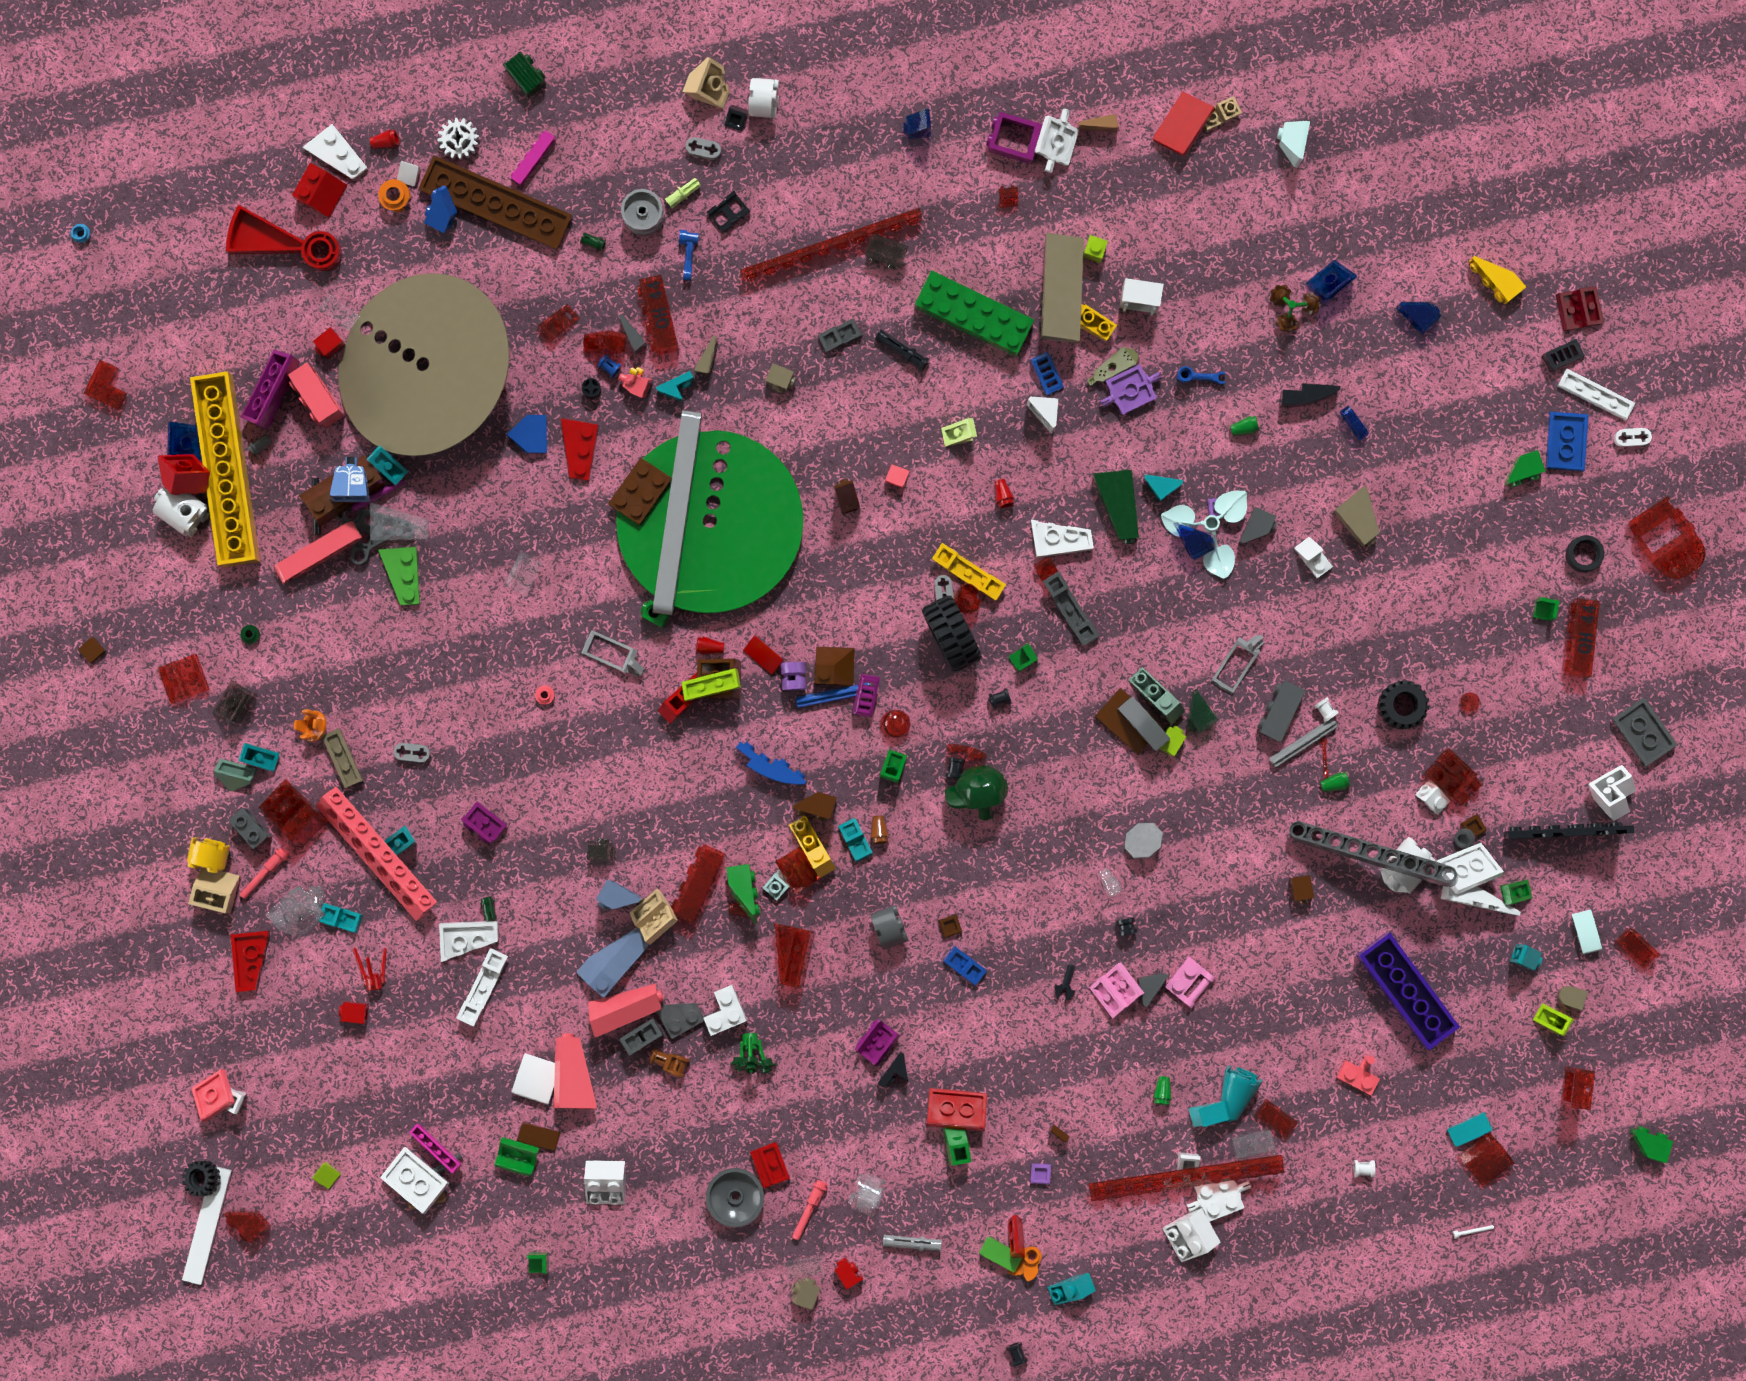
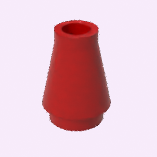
(387, 139)
(1004, 496)
(709, 646)

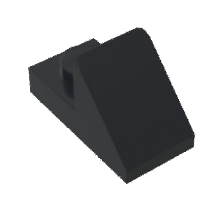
(897, 1066)

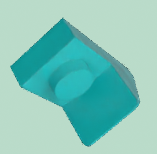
(671, 387)
(387, 465)
(258, 757)
(400, 840)
(1209, 1114)

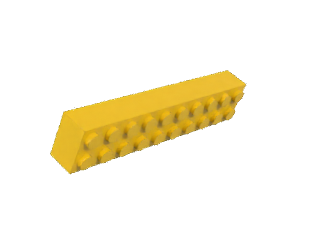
(225, 459)

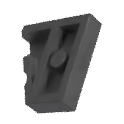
(680, 1017)

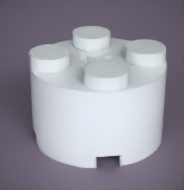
(763, 97)

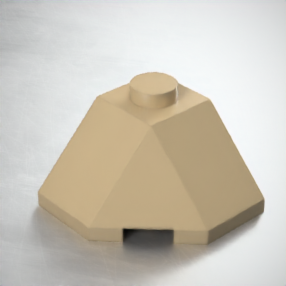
(708, 84)

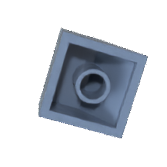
(616, 896)

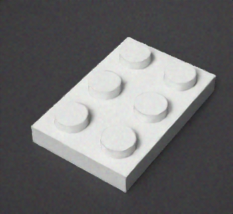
(1472, 866)
(414, 1180)

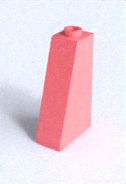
(623, 1008)
(571, 1076)

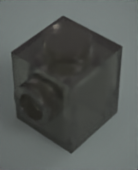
(601, 850)

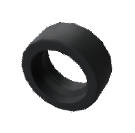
(1585, 539)

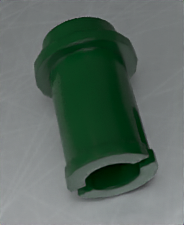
(592, 241)
(488, 906)

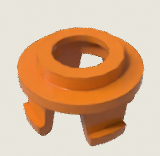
(399, 204)
(312, 719)

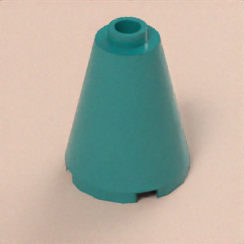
(1238, 1090)

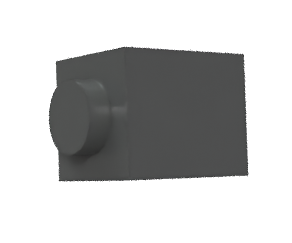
(1258, 526)

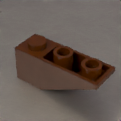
(846, 496)

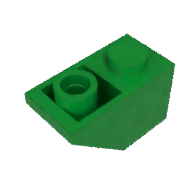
(1525, 467)
(1652, 1146)

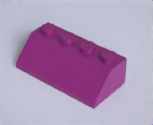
(270, 389)

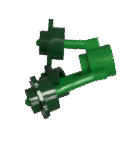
(752, 1064)

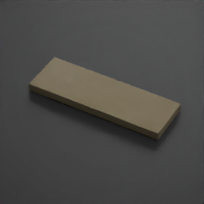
(1062, 288)

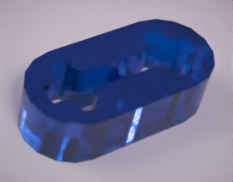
(1354, 422)

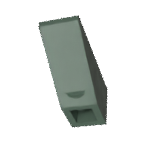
(1157, 695)

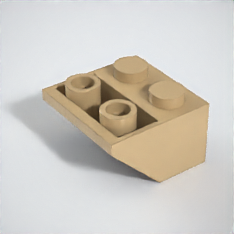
(214, 890)

